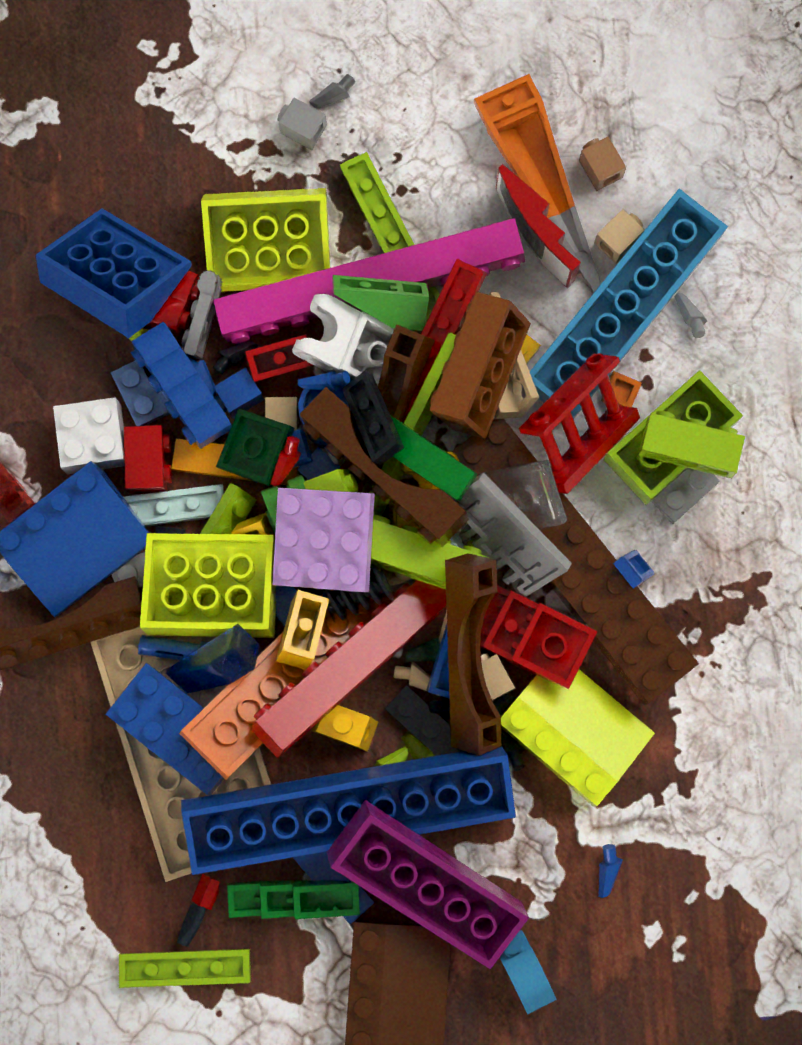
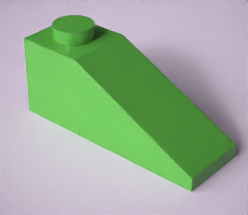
(386, 300)

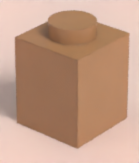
(601, 162)

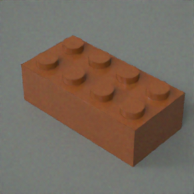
(480, 365)

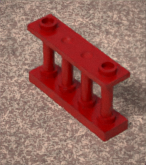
(601, 432)

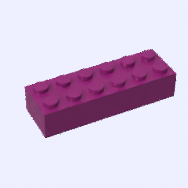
(427, 884)

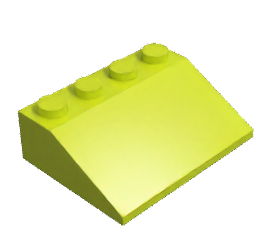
(265, 236)
(208, 585)
(577, 733)

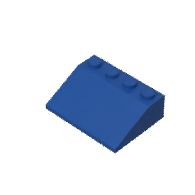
(112, 271)
(73, 538)

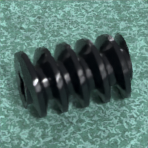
(342, 600)

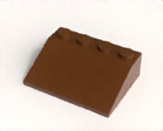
(397, 985)

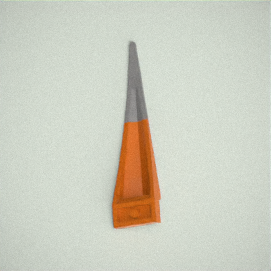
(523, 135)

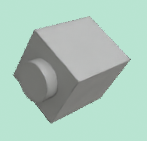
(302, 123)

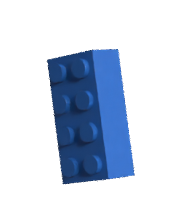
(155, 714)

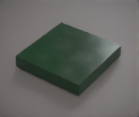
(254, 446)

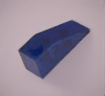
(216, 662)

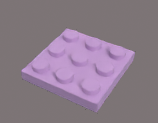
(323, 539)

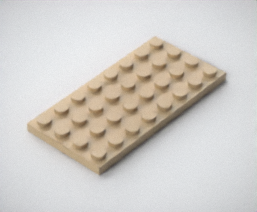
(156, 782)

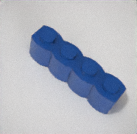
(181, 385)

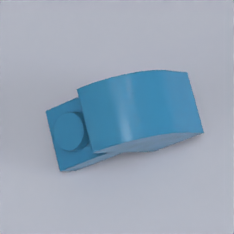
(526, 974)

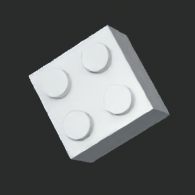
(90, 433)

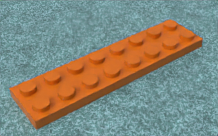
(224, 726)

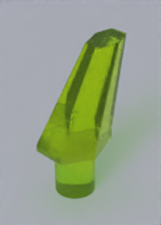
(415, 747)

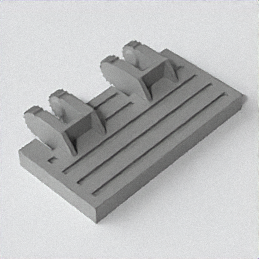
(510, 537)

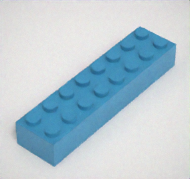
(632, 292)

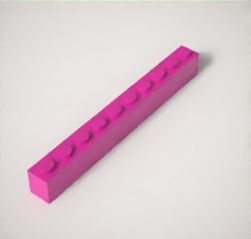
(430, 262)

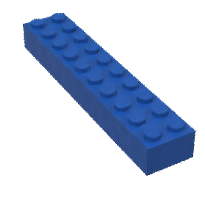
(312, 812)

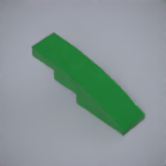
(433, 462)
(293, 899)

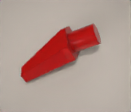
(287, 459)

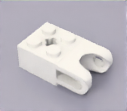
(349, 341)

